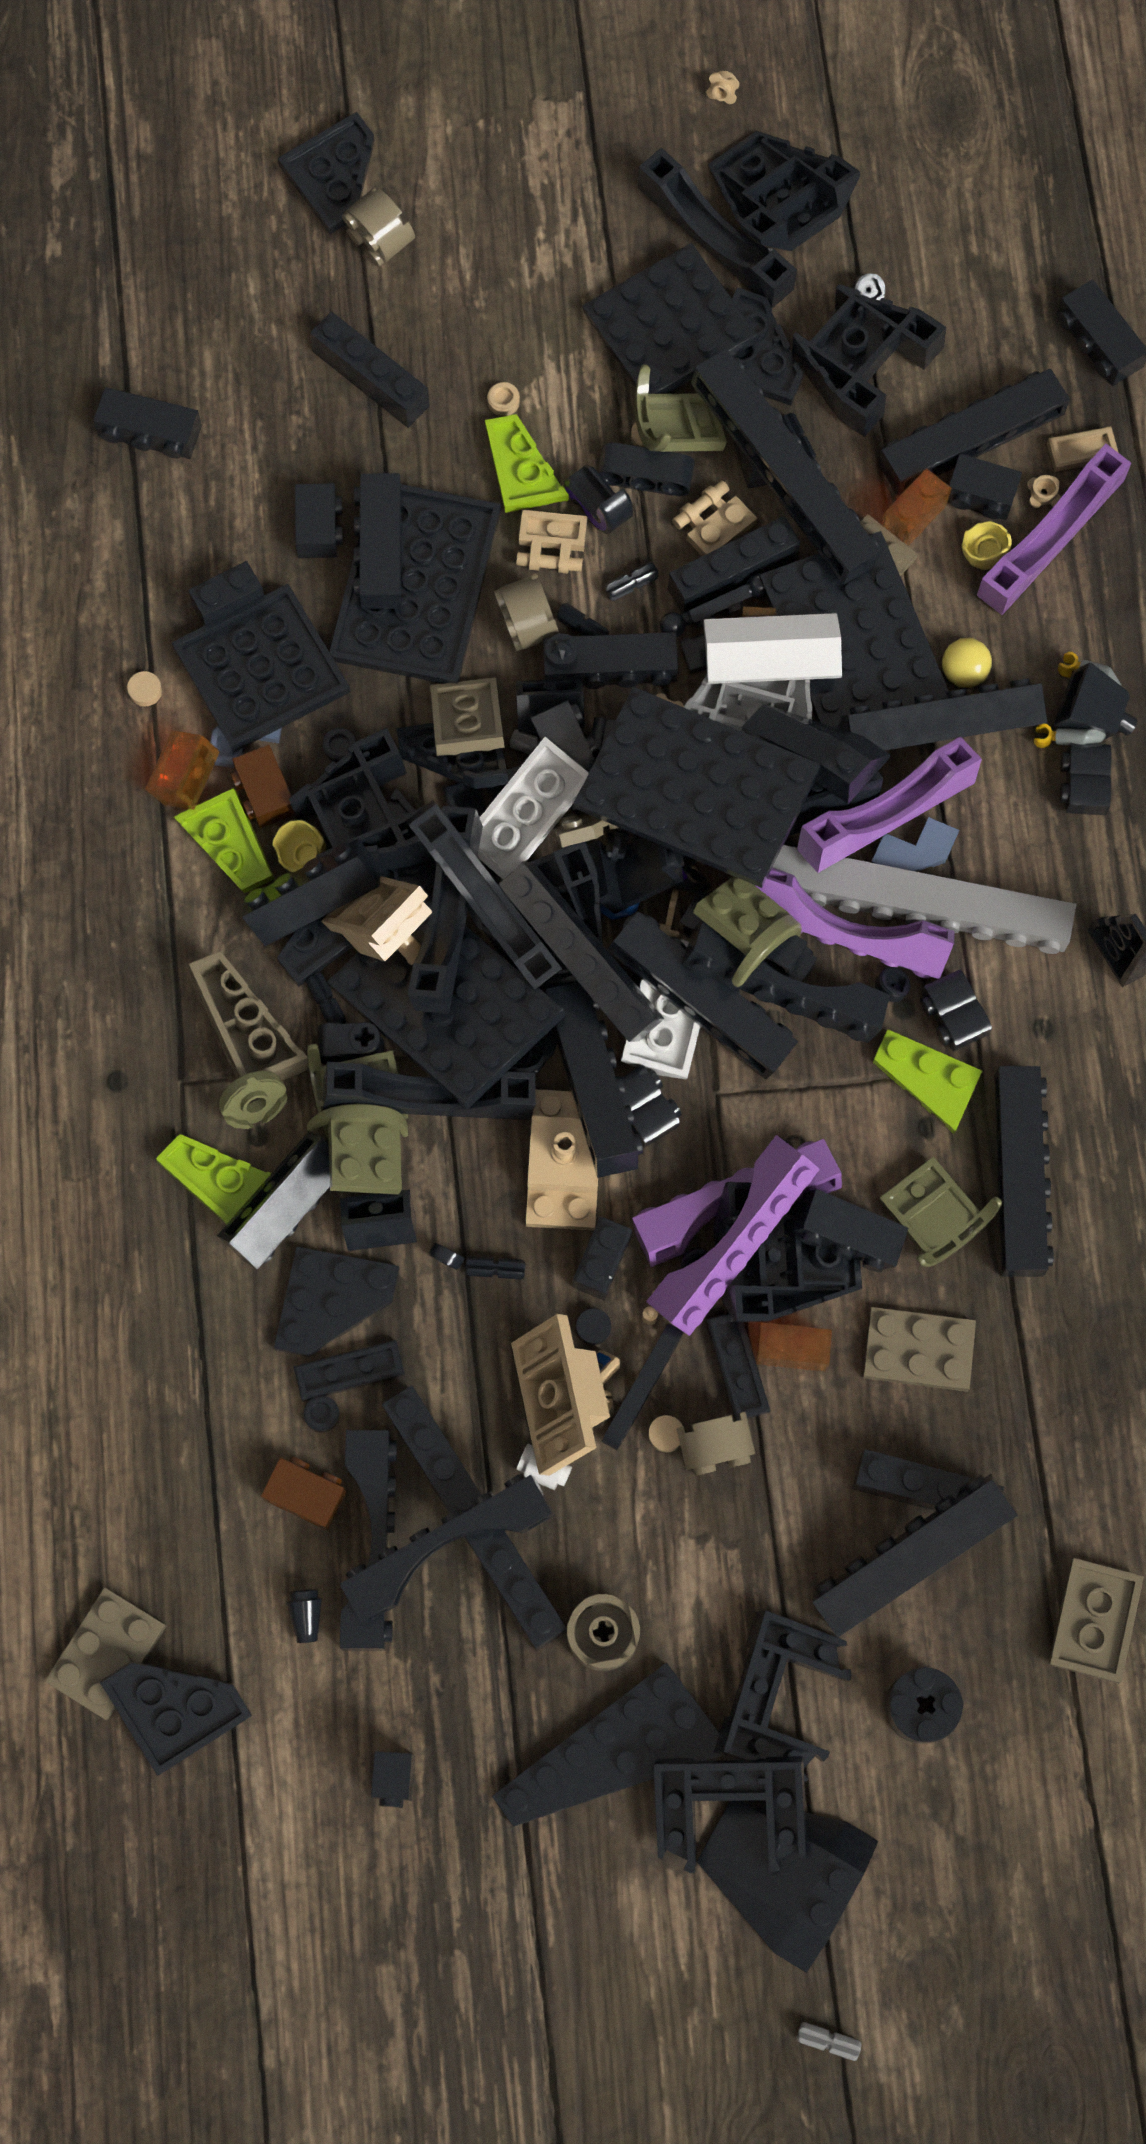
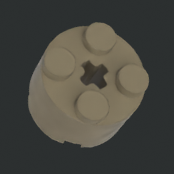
(378, 226)
(526, 612)
(715, 1443)
(616, 1616)

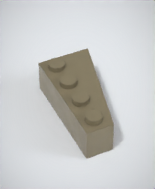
(242, 1021)

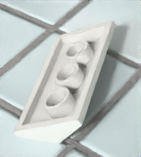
(773, 648)
(529, 807)
(669, 1045)

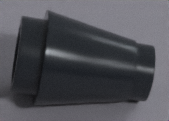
(304, 1612)

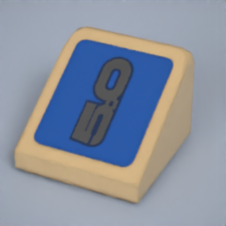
(607, 1364)

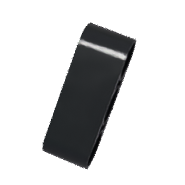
(646, 469)

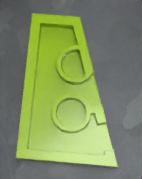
(520, 469)
(229, 839)
(930, 1076)
(211, 1176)

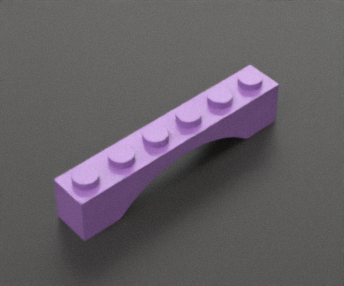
(1033, 554)
(846, 831)
(914, 946)
(670, 1227)
(692, 1291)

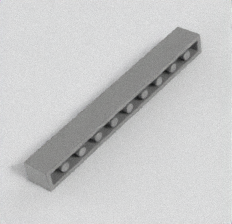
(939, 900)

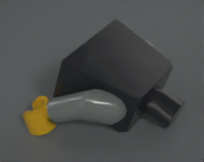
(1090, 707)

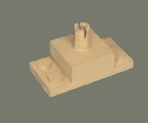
(383, 920)
(560, 1166)
(559, 1394)

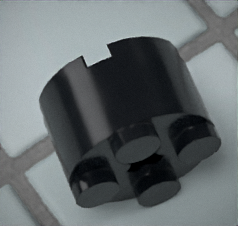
(945, 1705)

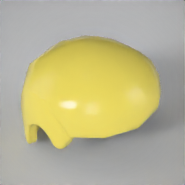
(986, 544)
(966, 662)
(297, 844)

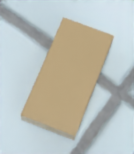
(1078, 448)

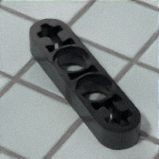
(642, 1386)

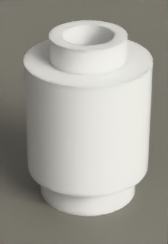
(529, 1467)

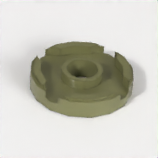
(262, 1085)

